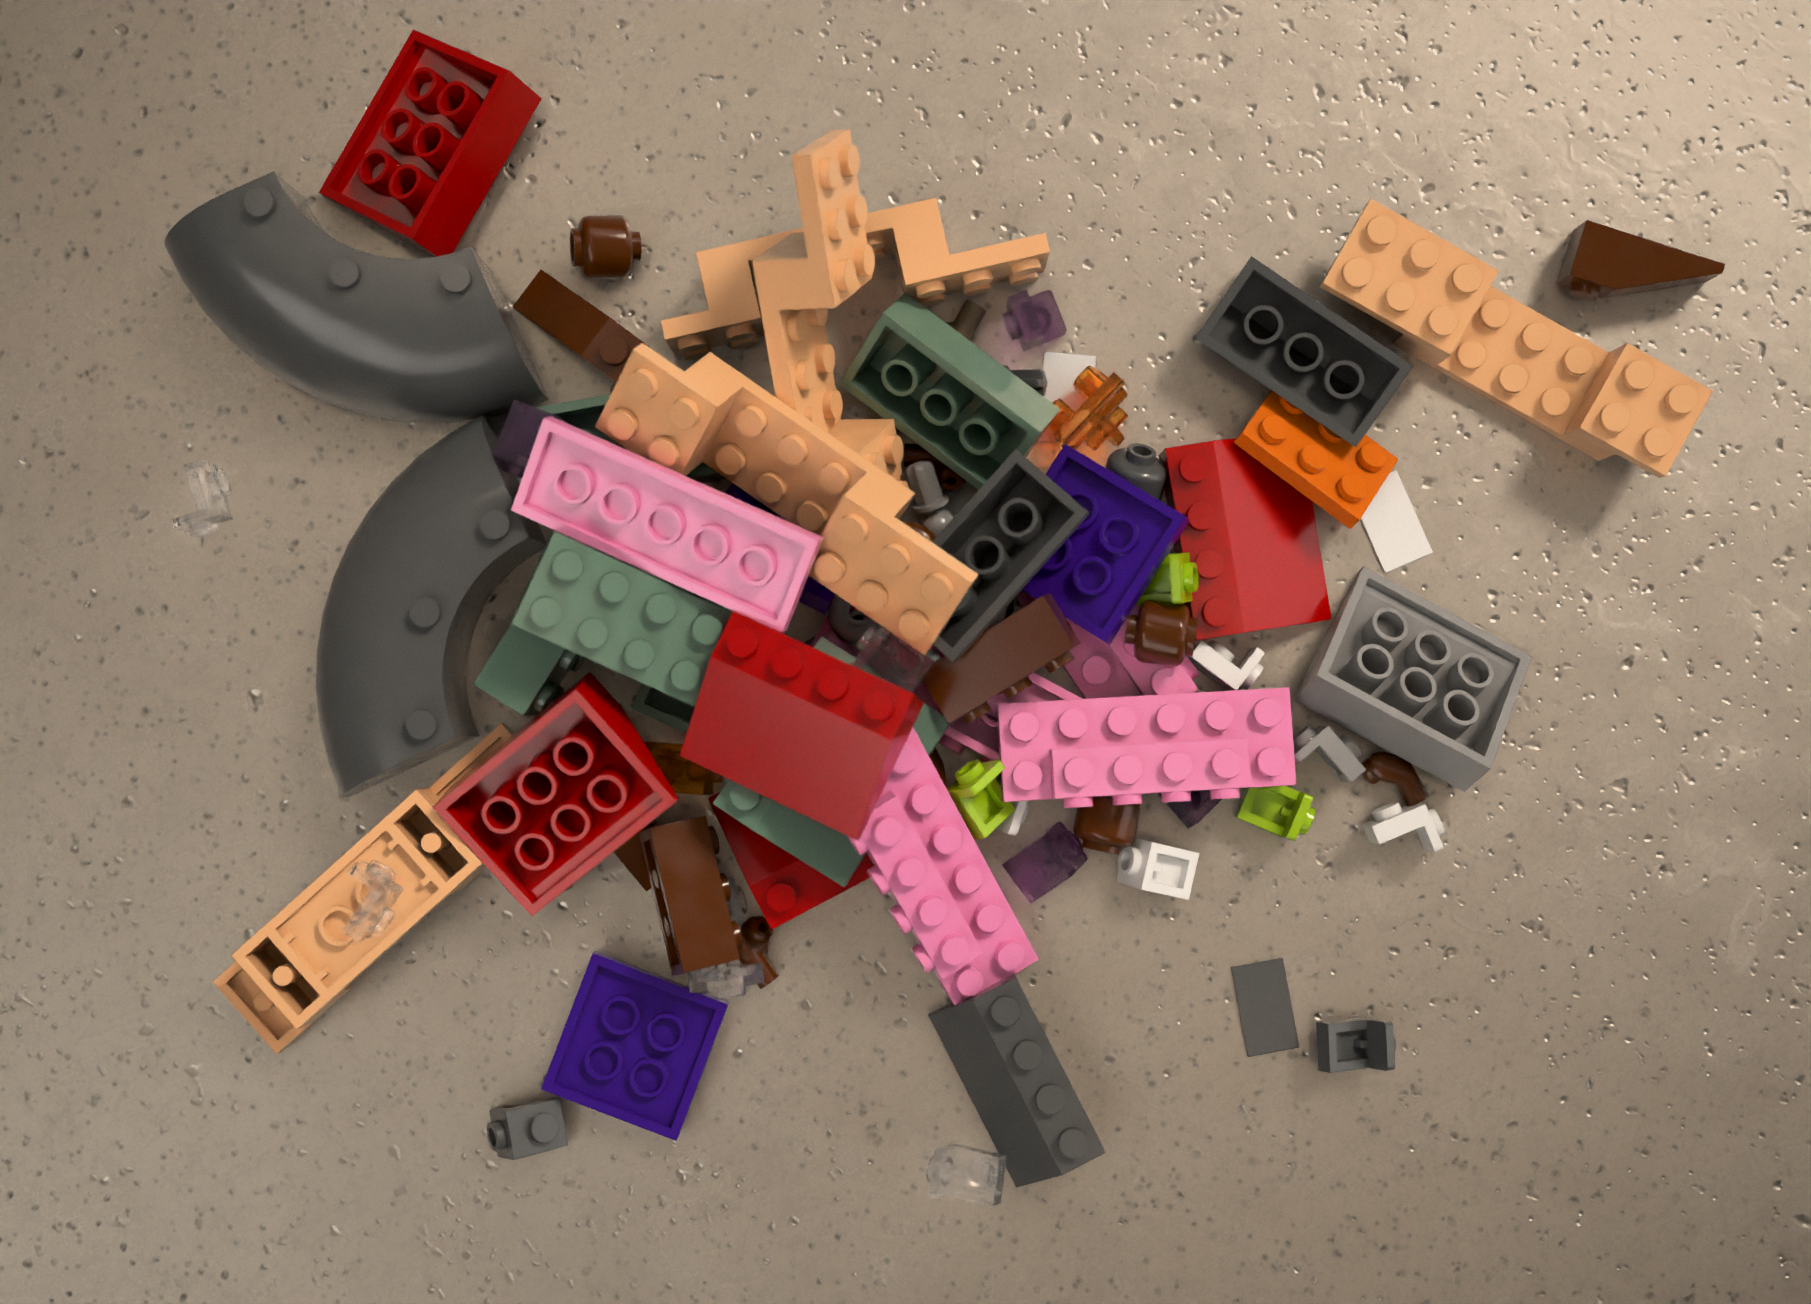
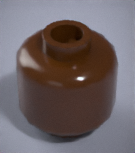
(604, 246)
(1161, 633)
(1106, 825)

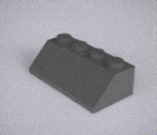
(1304, 351)
(1006, 540)
(1017, 1083)

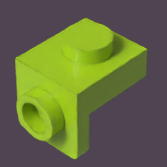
(1173, 580)
(980, 797)
(1277, 810)

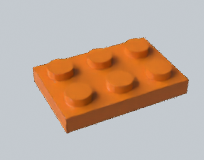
(1316, 459)

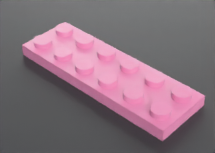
(666, 524)

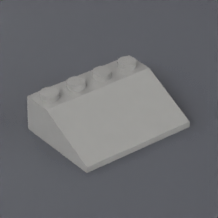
(1415, 680)

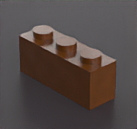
(1002, 660)
(690, 895)

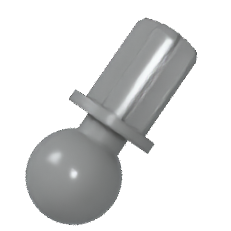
(928, 496)

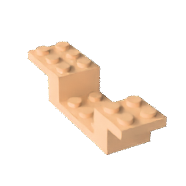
(921, 259)
(815, 273)
(1510, 352)
(798, 473)
(303, 958)

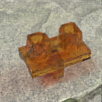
(1098, 412)
(682, 773)

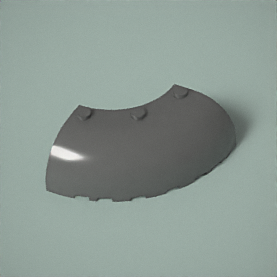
(351, 324)
(409, 607)

